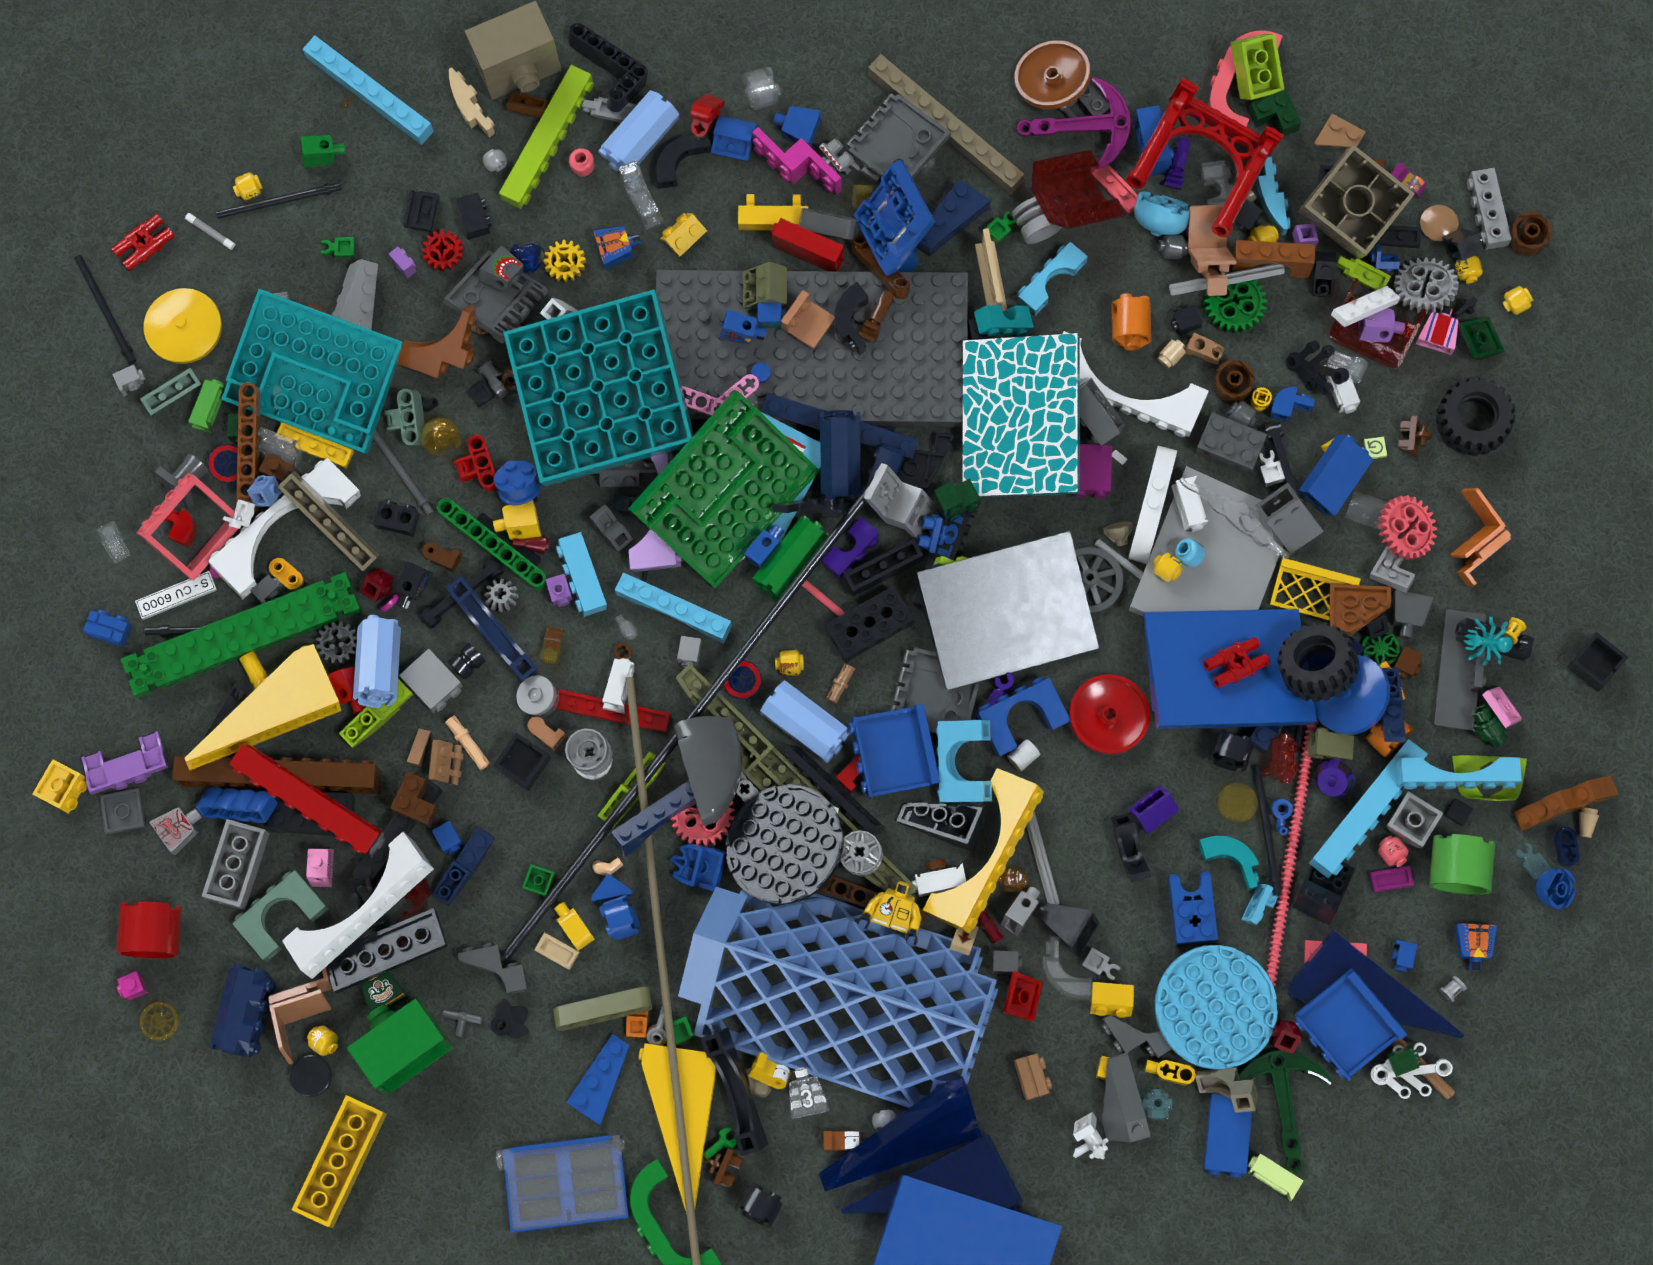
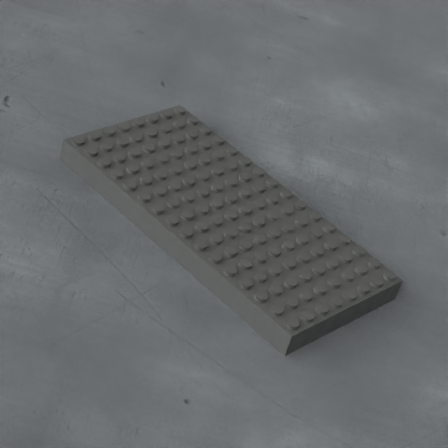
(900, 380)

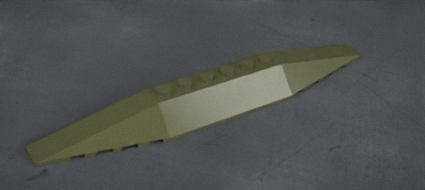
(769, 768)

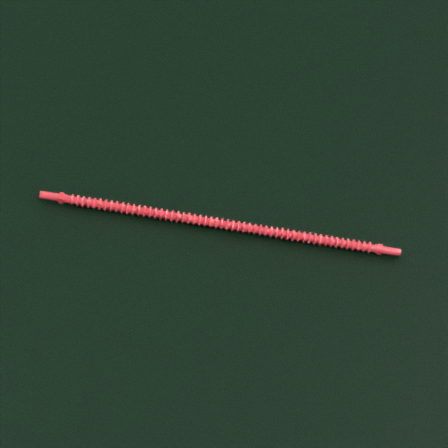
(1290, 857)

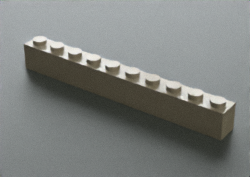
(961, 137)

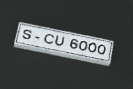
(175, 595)

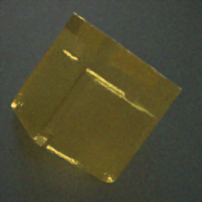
(860, 193)

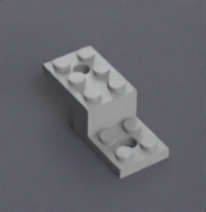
(899, 502)

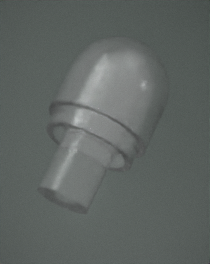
(626, 628)

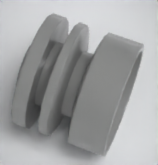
(1033, 222)
(578, 747)
(870, 861)

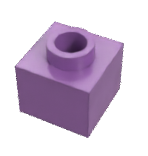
(1305, 234)

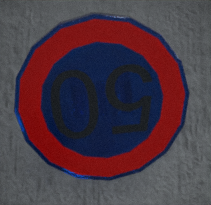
(223, 463)
(744, 681)

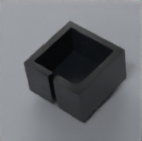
(1597, 661)
(521, 762)

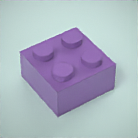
(402, 262)

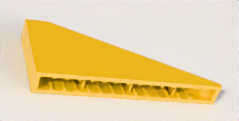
(283, 702)
(697, 1085)

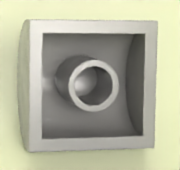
(1414, 820)

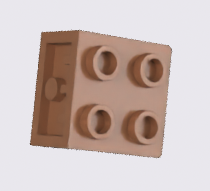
(806, 320)

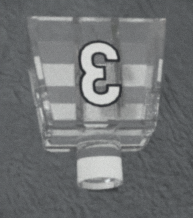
(806, 1095)

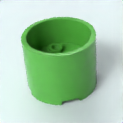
(1462, 864)

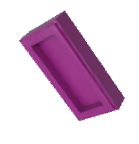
(1391, 879)

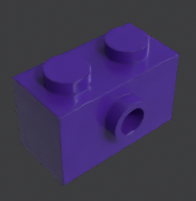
(1153, 809)

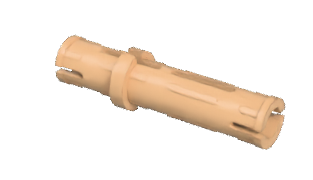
(462, 735)

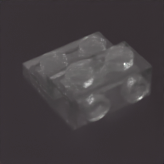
(280, 446)

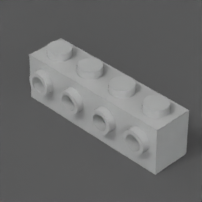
(1489, 208)

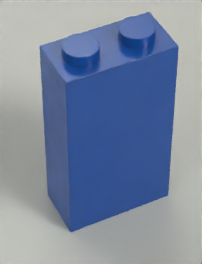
(1336, 475)
(1226, 1138)

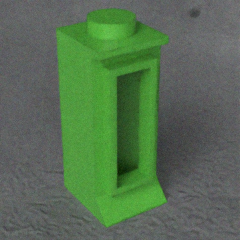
(207, 405)

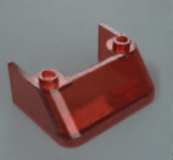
(1387, 353)

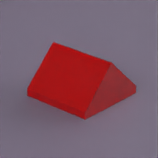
(1022, 997)

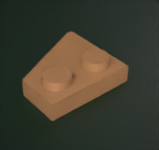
(1339, 134)

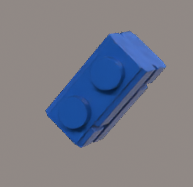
(107, 628)

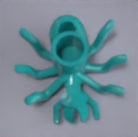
(1489, 641)

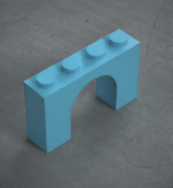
(950, 738)

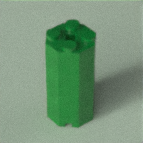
(789, 557)

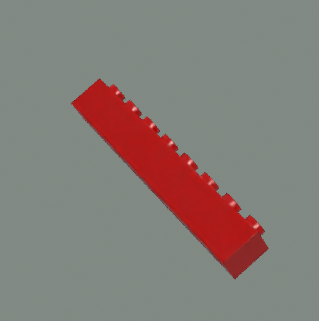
(305, 797)

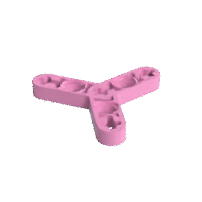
(712, 401)

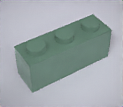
(170, 391)

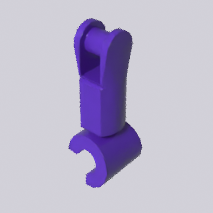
(1176, 174)
(1001, 688)

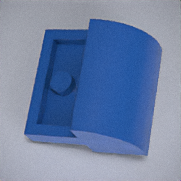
(733, 137)

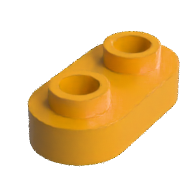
(286, 573)

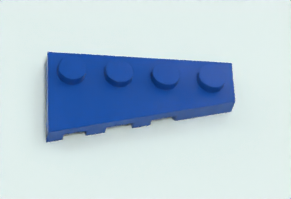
(597, 1085)

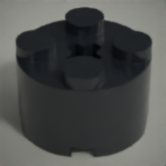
(1230, 750)
(759, 1205)

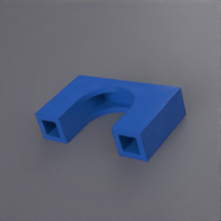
(1040, 695)

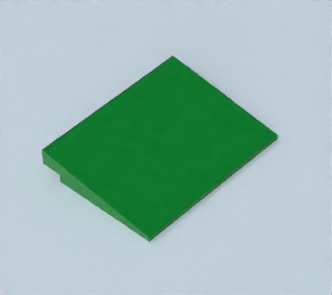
(724, 488)

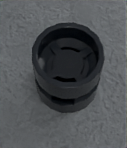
(466, 661)

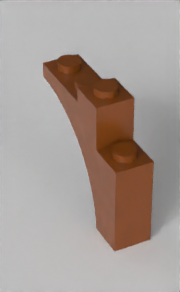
(435, 356)
(1566, 801)

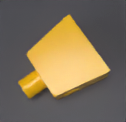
(519, 521)

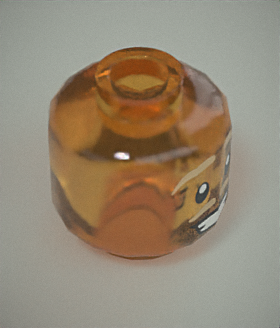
(1012, 880)

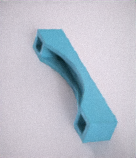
(673, 606)
(1417, 772)

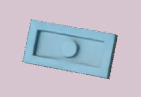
(1262, 897)

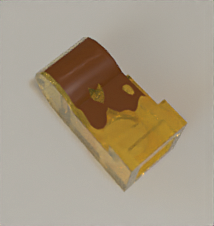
(552, 646)

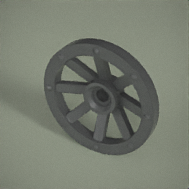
(1092, 585)

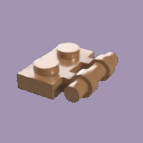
(441, 762)

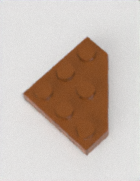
(1357, 605)

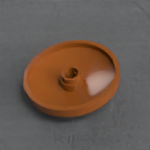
(1052, 74)

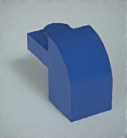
(1287, 400)

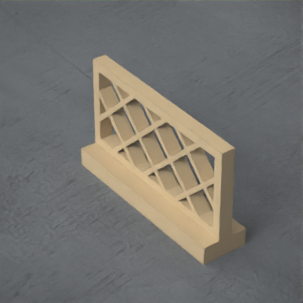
(990, 271)

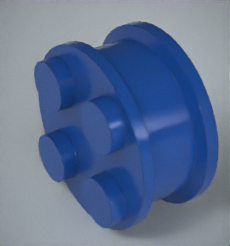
(517, 482)

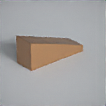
(418, 748)

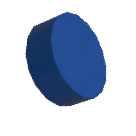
(762, 372)

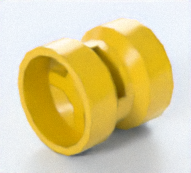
(1261, 403)

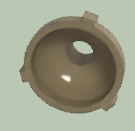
(1119, 532)

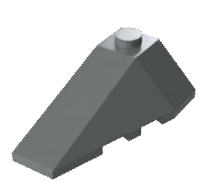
(1123, 1110)

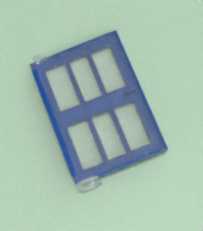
(564, 1183)

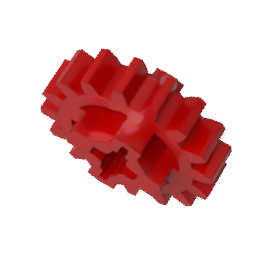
(434, 247)

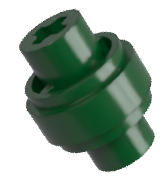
(1488, 726)

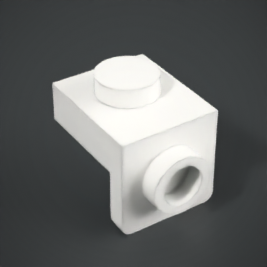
(242, 516)

